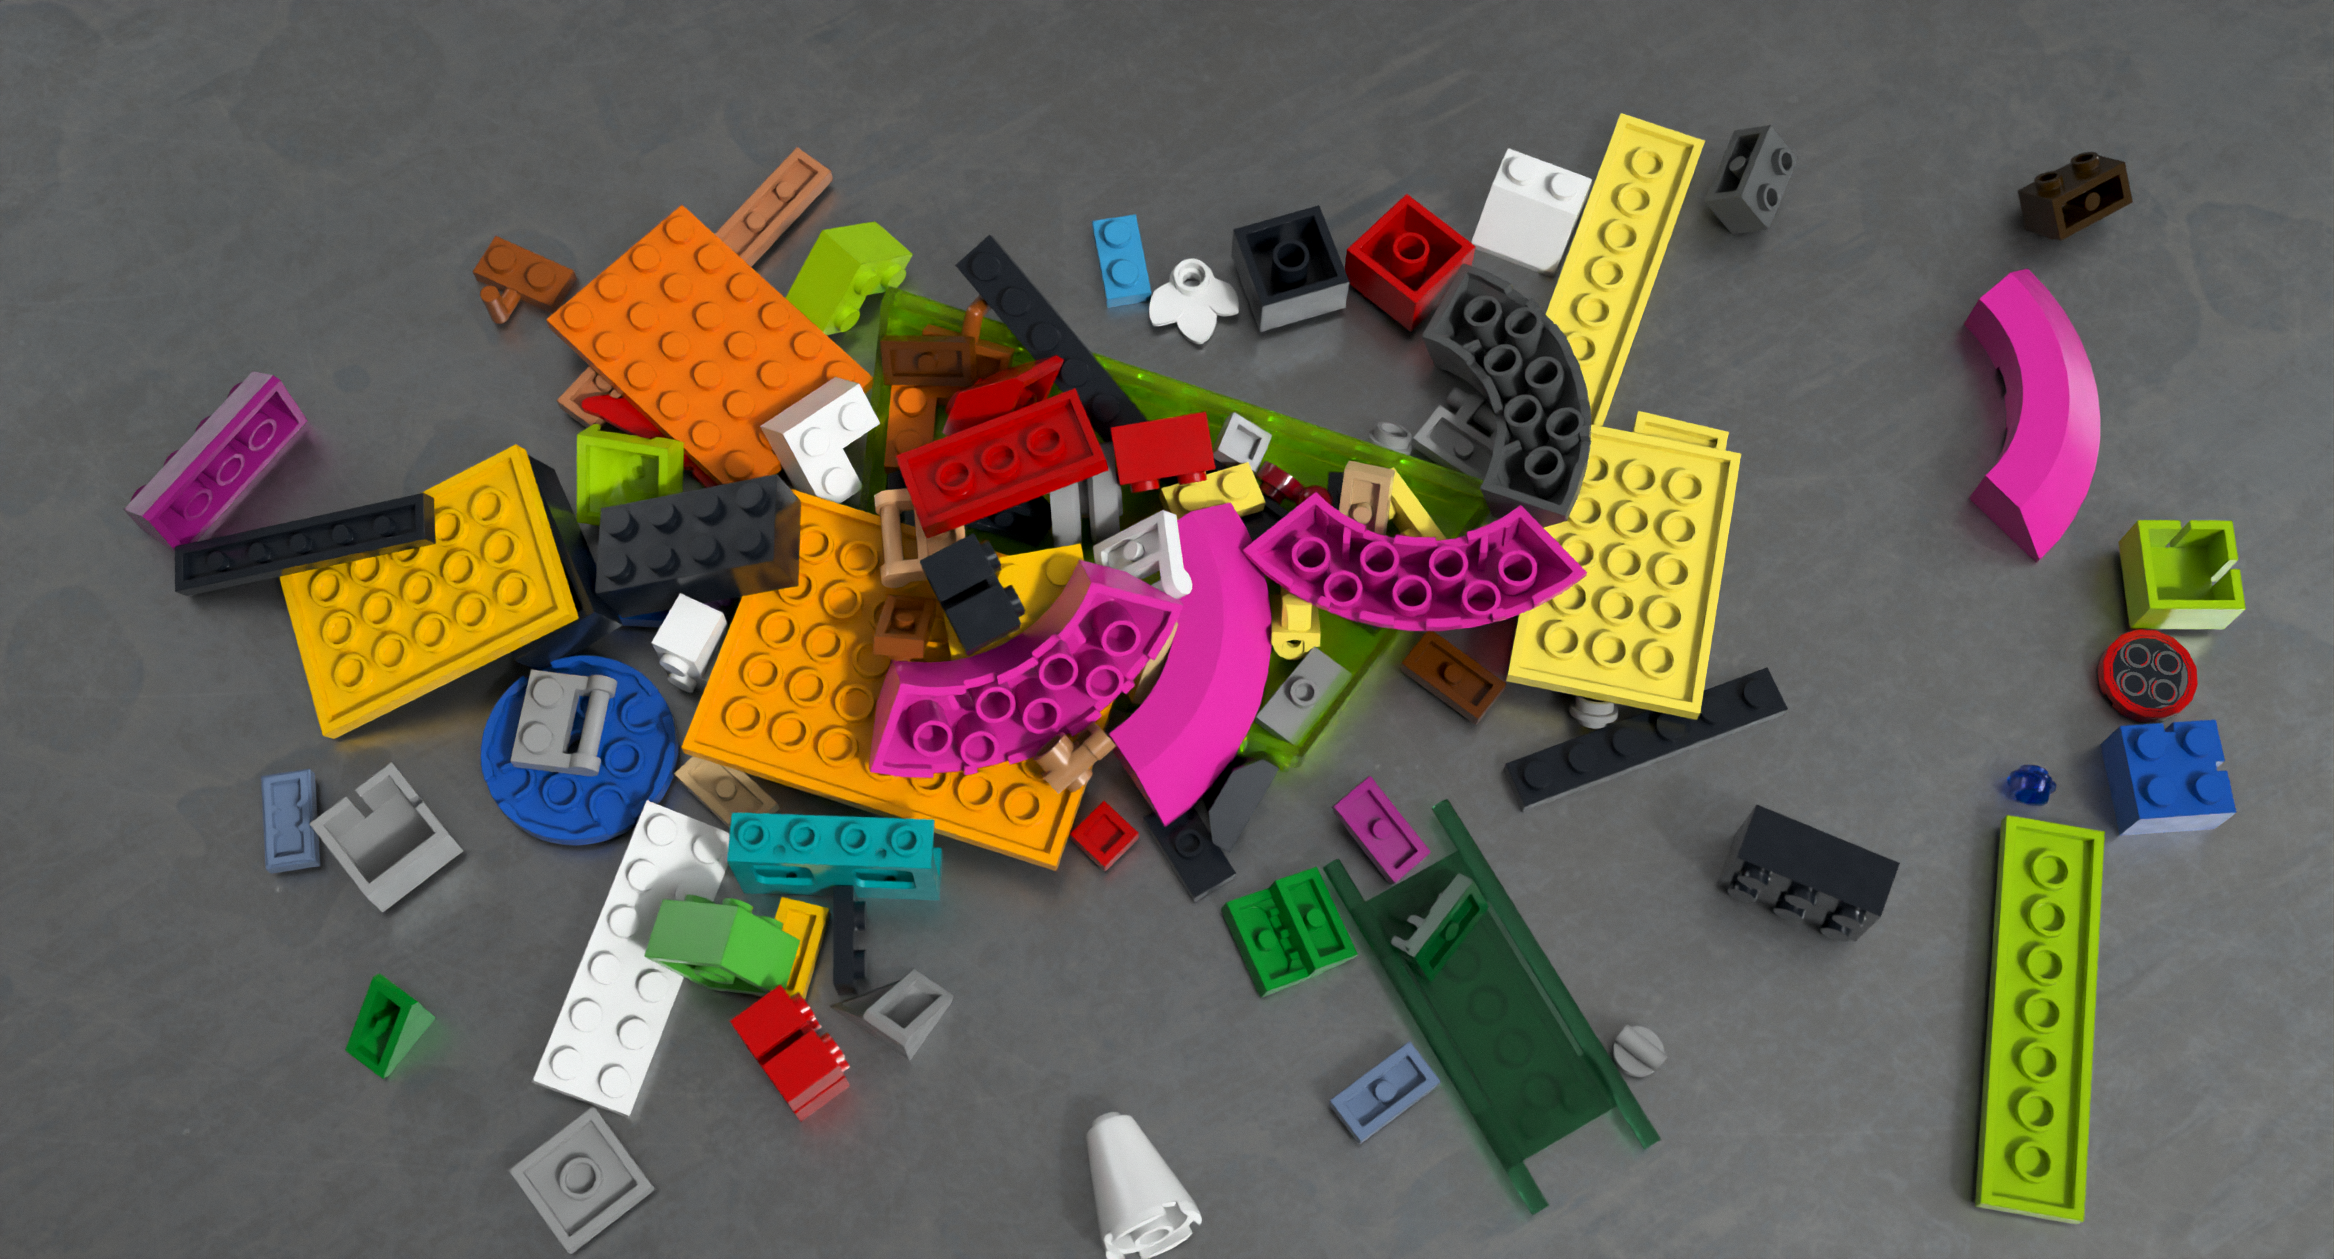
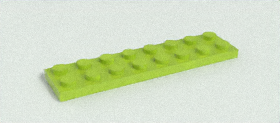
(2041, 1021)

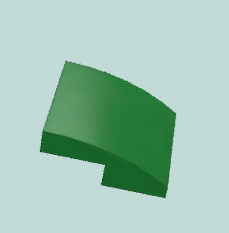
(1288, 932)

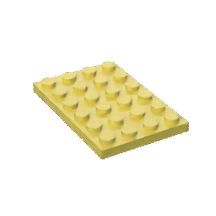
(1654, 556)

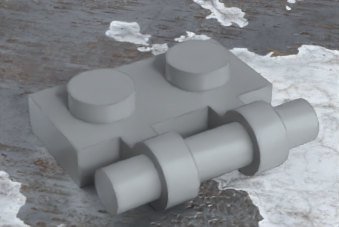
(1455, 443)

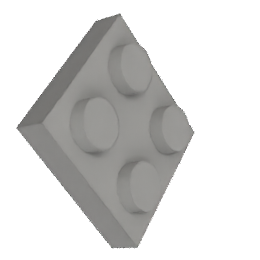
(582, 1180)

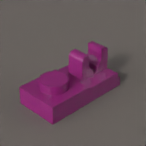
(1380, 830)

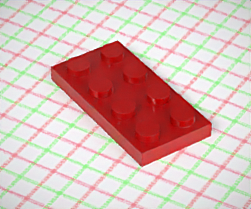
(1001, 463)

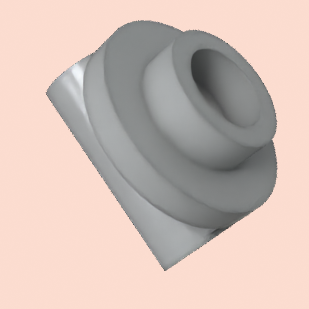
(1638, 1051)

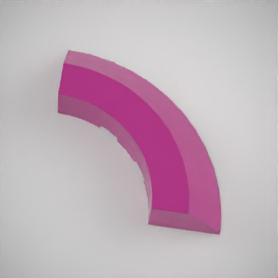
(2048, 413)
(1414, 579)
(1212, 673)
(1027, 689)

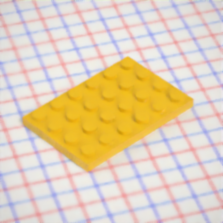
(431, 613)

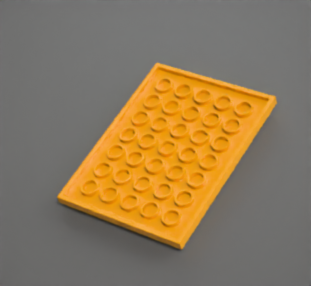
(803, 690)

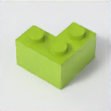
(845, 269)

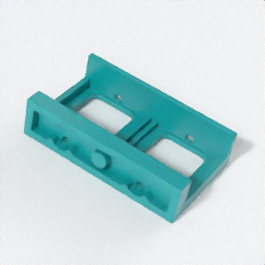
(835, 853)

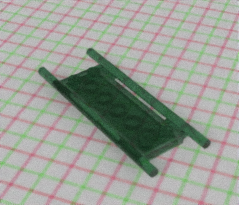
(1490, 1018)

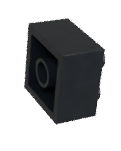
(1289, 268)

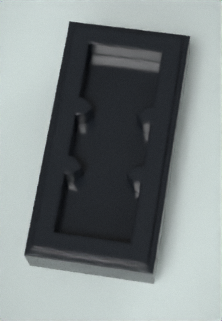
(1191, 853)

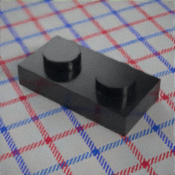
(848, 961)

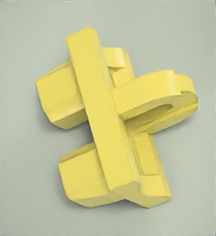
(1293, 620)

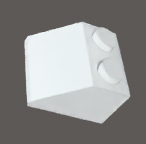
(1531, 213)

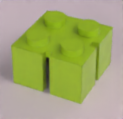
(2174, 583)

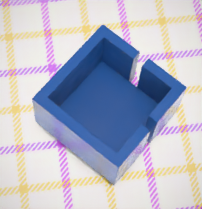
(2167, 777)

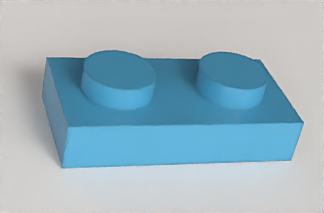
(1121, 261)

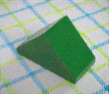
(386, 1026)

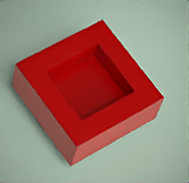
(1104, 836)

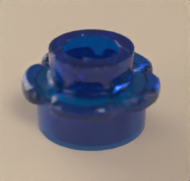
(2031, 785)

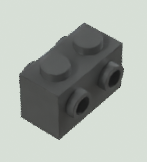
(1751, 179)

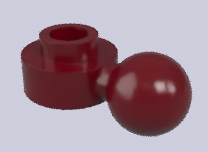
(1280, 486)

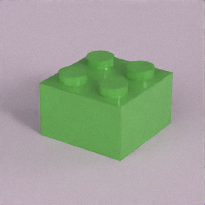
(722, 945)

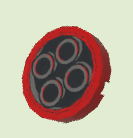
(2147, 676)

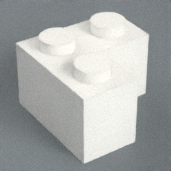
(813, 435)
(690, 642)

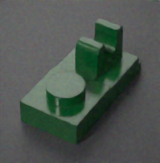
(1445, 927)

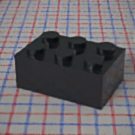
(1807, 875)

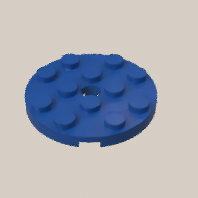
(635, 753)

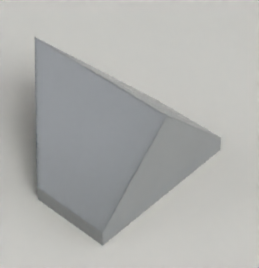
(899, 1012)

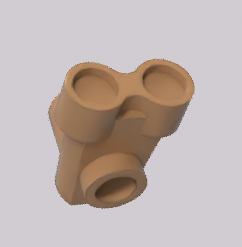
(1068, 762)

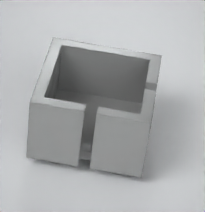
(391, 846)

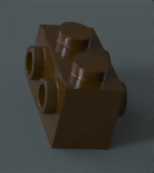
(2075, 195)

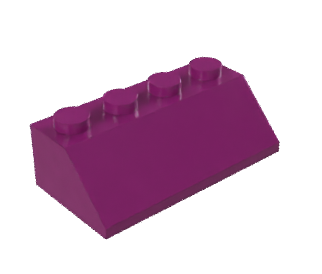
(217, 461)

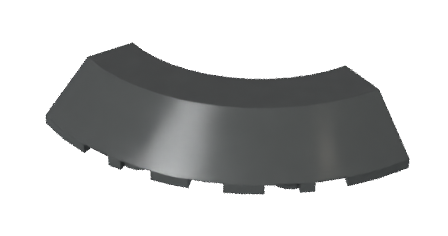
(1531, 382)

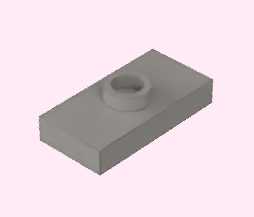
(1303, 697)

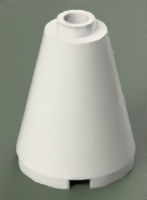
(1135, 1191)

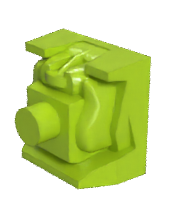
(624, 470)

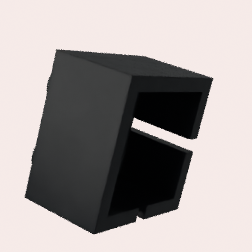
(972, 594)

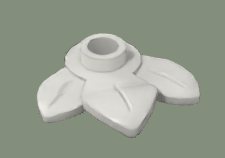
(1193, 307)

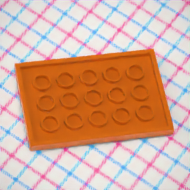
(701, 346)

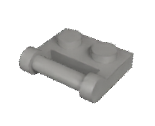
(549, 719)

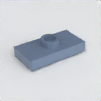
(288, 810)

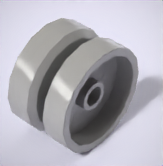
(1091, 498)

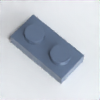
(1384, 1092)

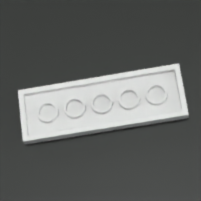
(617, 994)

